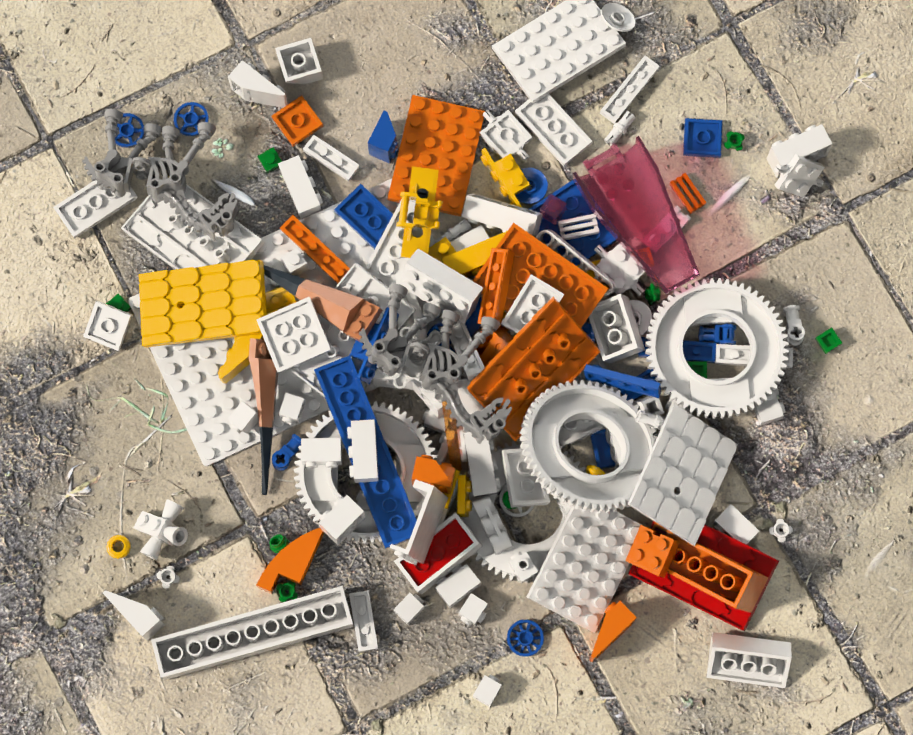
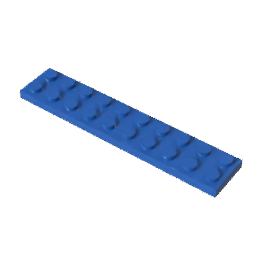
(369, 220)
(387, 495)

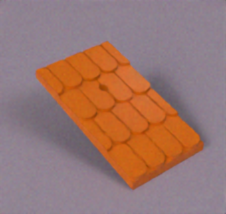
(539, 356)

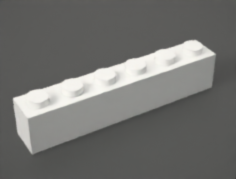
(479, 455)

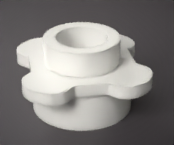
(780, 524)
(164, 573)

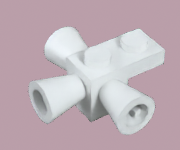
(161, 529)

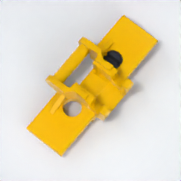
(426, 211)

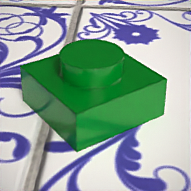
(269, 160)
(119, 303)
(828, 340)
(699, 368)

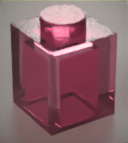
(553, 209)

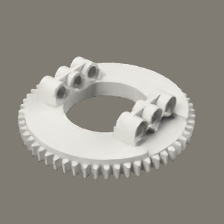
(717, 305)
(629, 442)
(321, 483)
(490, 531)

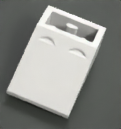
(256, 87)

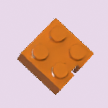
(652, 551)

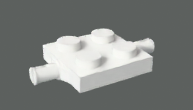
(505, 135)
(799, 175)
(621, 269)

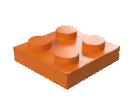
(297, 121)

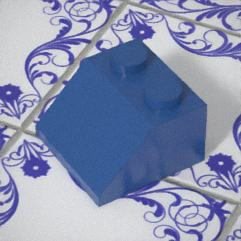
(383, 140)

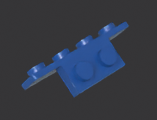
(377, 332)

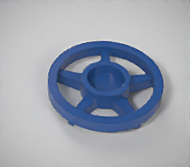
(190, 118)
(127, 130)

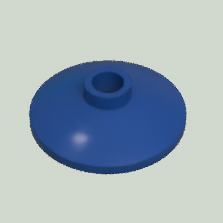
(539, 186)

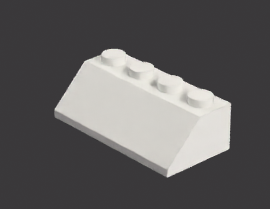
(749, 660)

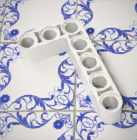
(571, 252)

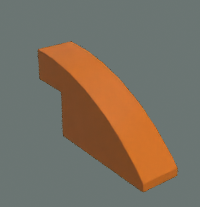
(291, 561)

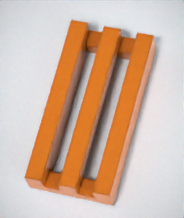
(679, 180)

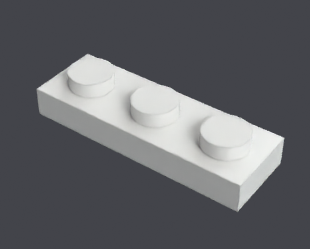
(331, 158)
(363, 621)

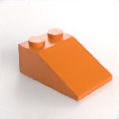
(615, 623)

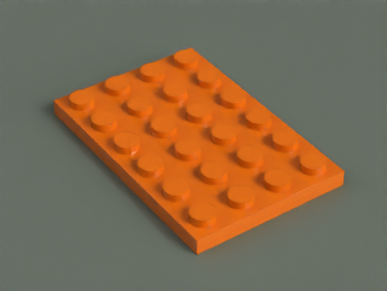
(441, 139)
(535, 258)

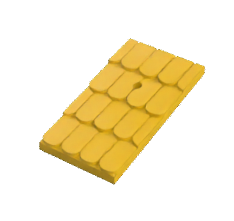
(202, 303)

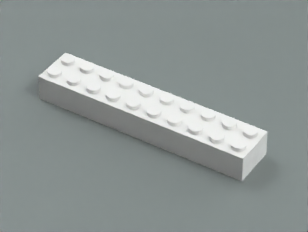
(252, 633)

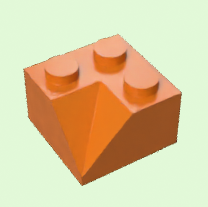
(432, 473)

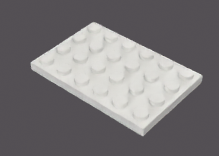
(558, 47)
(585, 566)

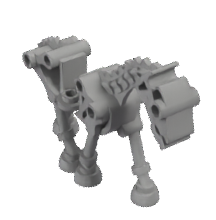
(171, 189)
(447, 362)

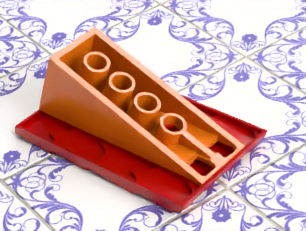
(715, 575)

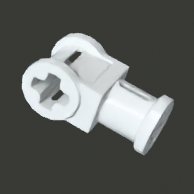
(794, 325)

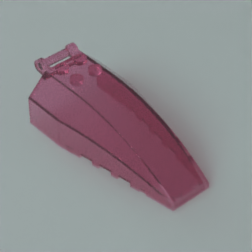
(639, 214)

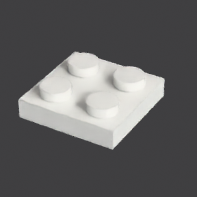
(107, 325)

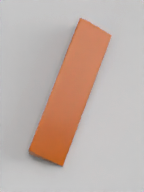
(496, 284)

